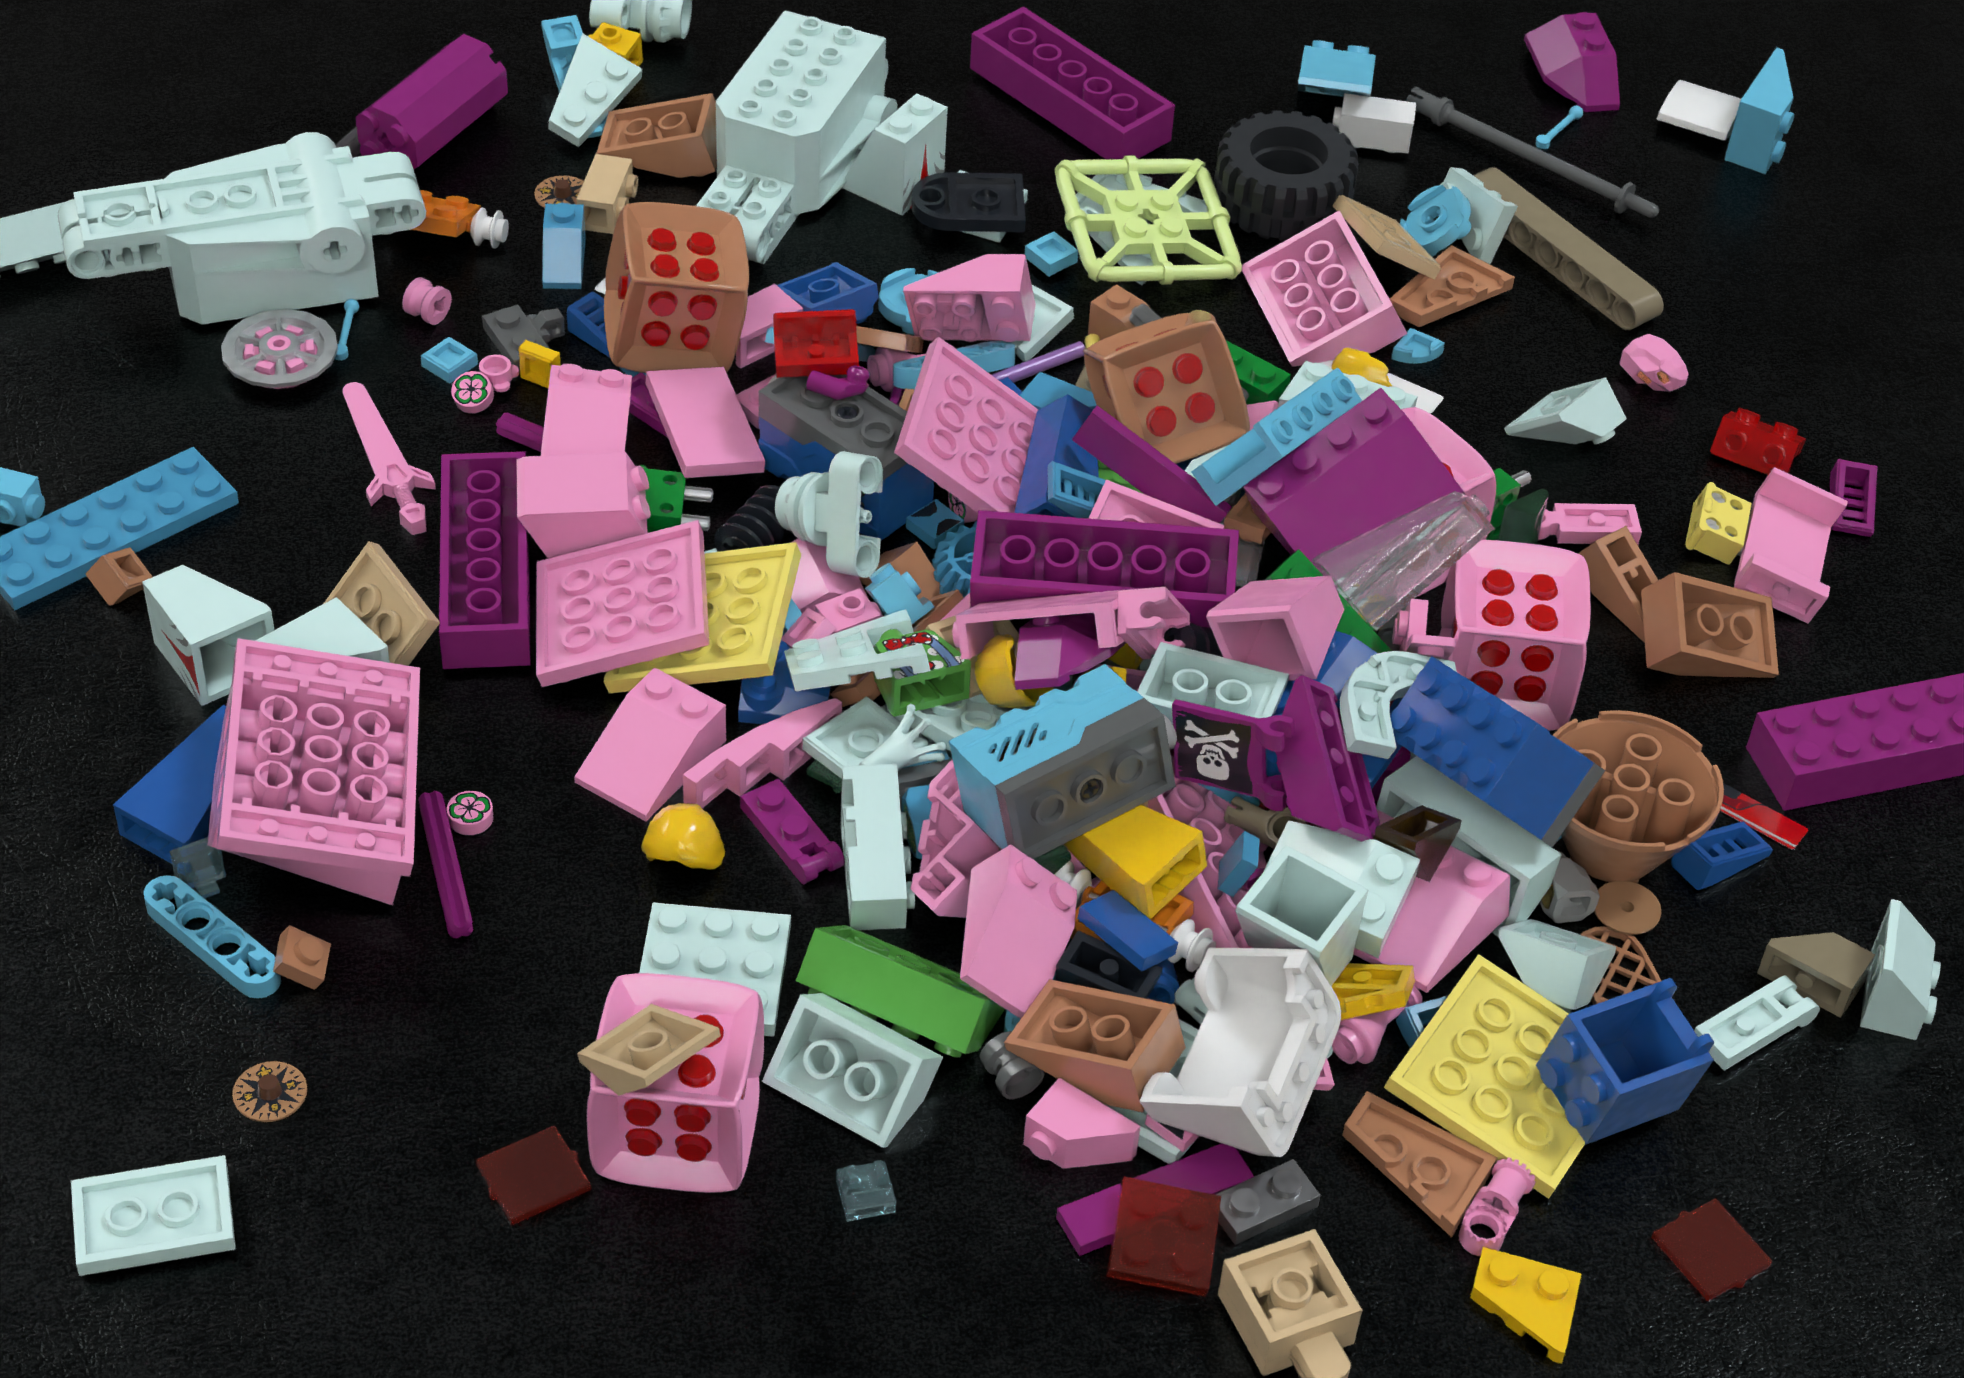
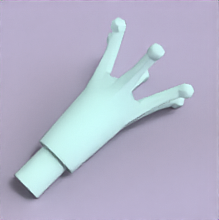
(901, 750)

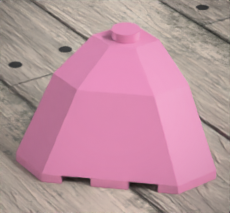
(950, 848)

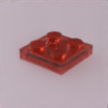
(1164, 1236)

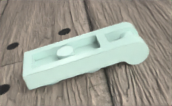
(1757, 1021)

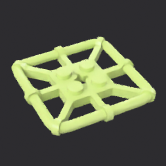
(1131, 233)

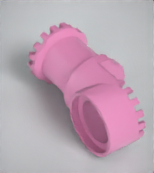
(1496, 1205)

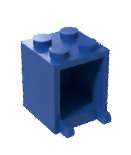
(1624, 1061)

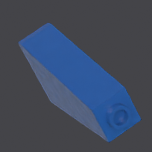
(1050, 442)
(174, 798)

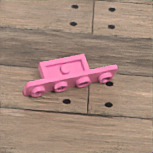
(1410, 632)

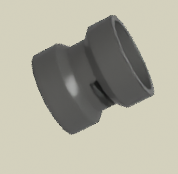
(1014, 1074)

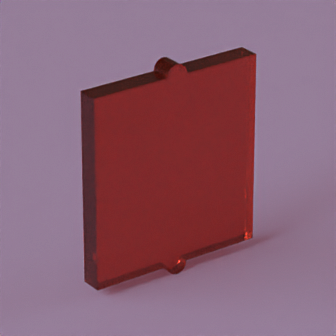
(533, 1175)
(1711, 1249)

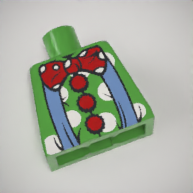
(943, 684)

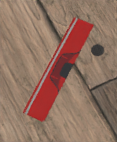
(1762, 818)

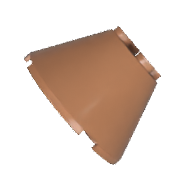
(1649, 800)

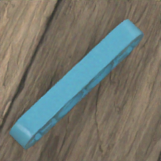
(988, 355)
(216, 932)

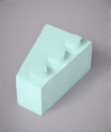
(874, 848)

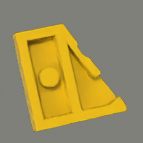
(1373, 988)
(1528, 1297)

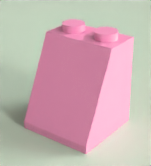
(581, 500)
(1279, 624)

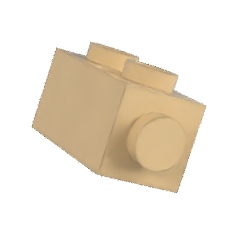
(606, 192)

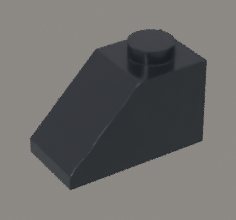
(1101, 967)

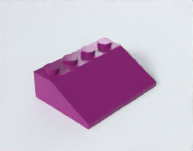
(1349, 479)

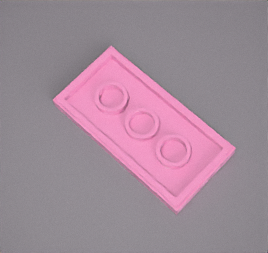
(704, 422)

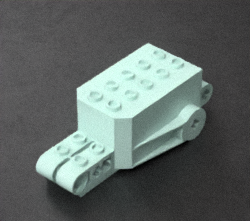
(795, 124)
(250, 228)

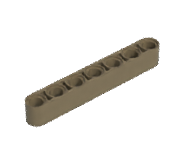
(1574, 257)

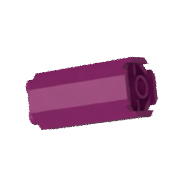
(433, 102)

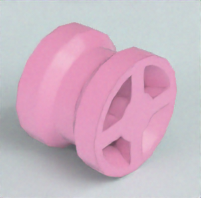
(426, 301)

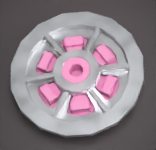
(279, 348)

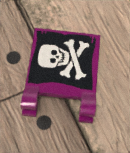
(1230, 750)

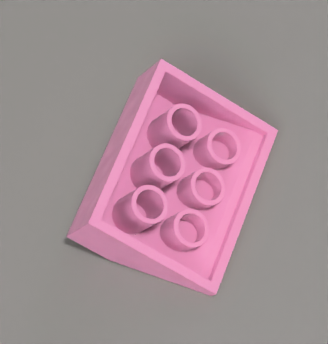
(1322, 294)
(1445, 916)

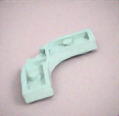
(1368, 697)

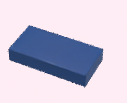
(1127, 930)

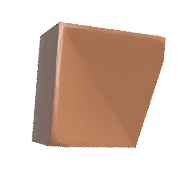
(118, 575)

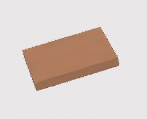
(889, 339)

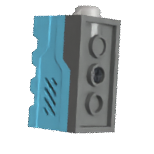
(1064, 763)

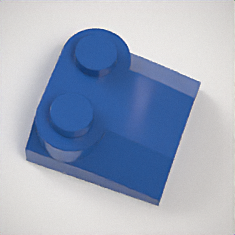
(833, 289)
(774, 696)

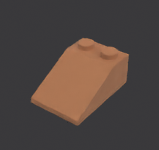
(665, 136)
(1708, 629)
(1099, 1040)

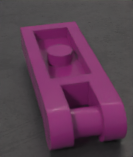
(791, 831)

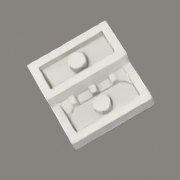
(1700, 110)

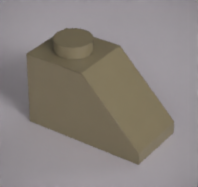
(1821, 967)

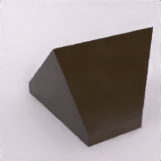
(1422, 834)

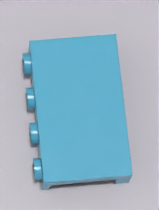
(1276, 436)

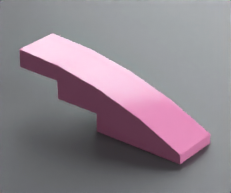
(749, 758)

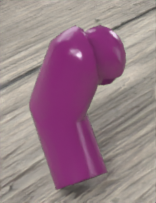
(839, 388)

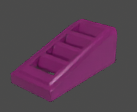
(1861, 476)

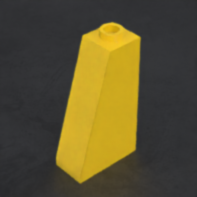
(1142, 856)

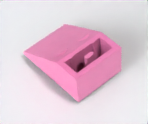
(974, 301)

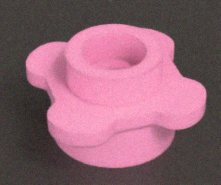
(498, 371)

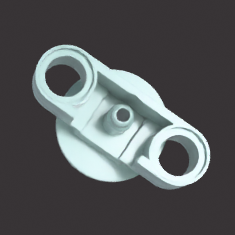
(654, 18)
(828, 511)

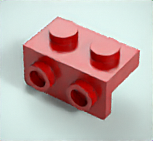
(815, 342)
(1756, 444)

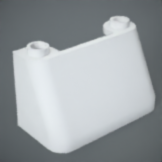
(1254, 1051)

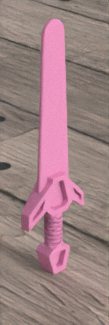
(391, 470)

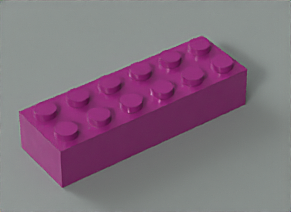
(1071, 86)
(1072, 555)
(483, 563)
(1861, 742)

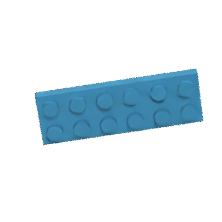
(120, 516)

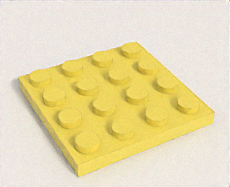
(746, 620)
(1481, 1077)

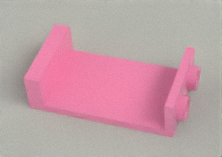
(1788, 544)
(975, 625)

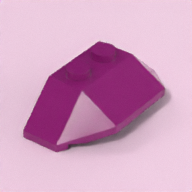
(1577, 60)
(1057, 648)
(1318, 773)

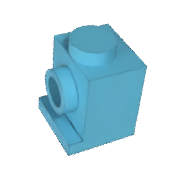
(19, 498)
(897, 593)

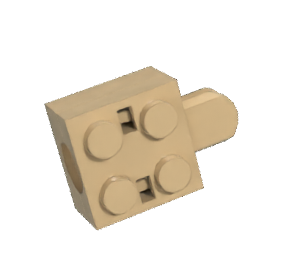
(1292, 1307)

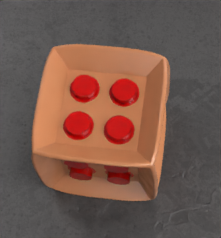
(675, 287)
(1171, 384)

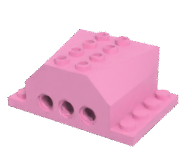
(319, 767)

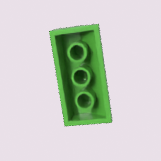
(898, 988)

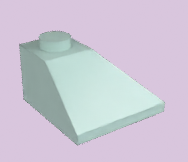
(1572, 415)
(1557, 961)

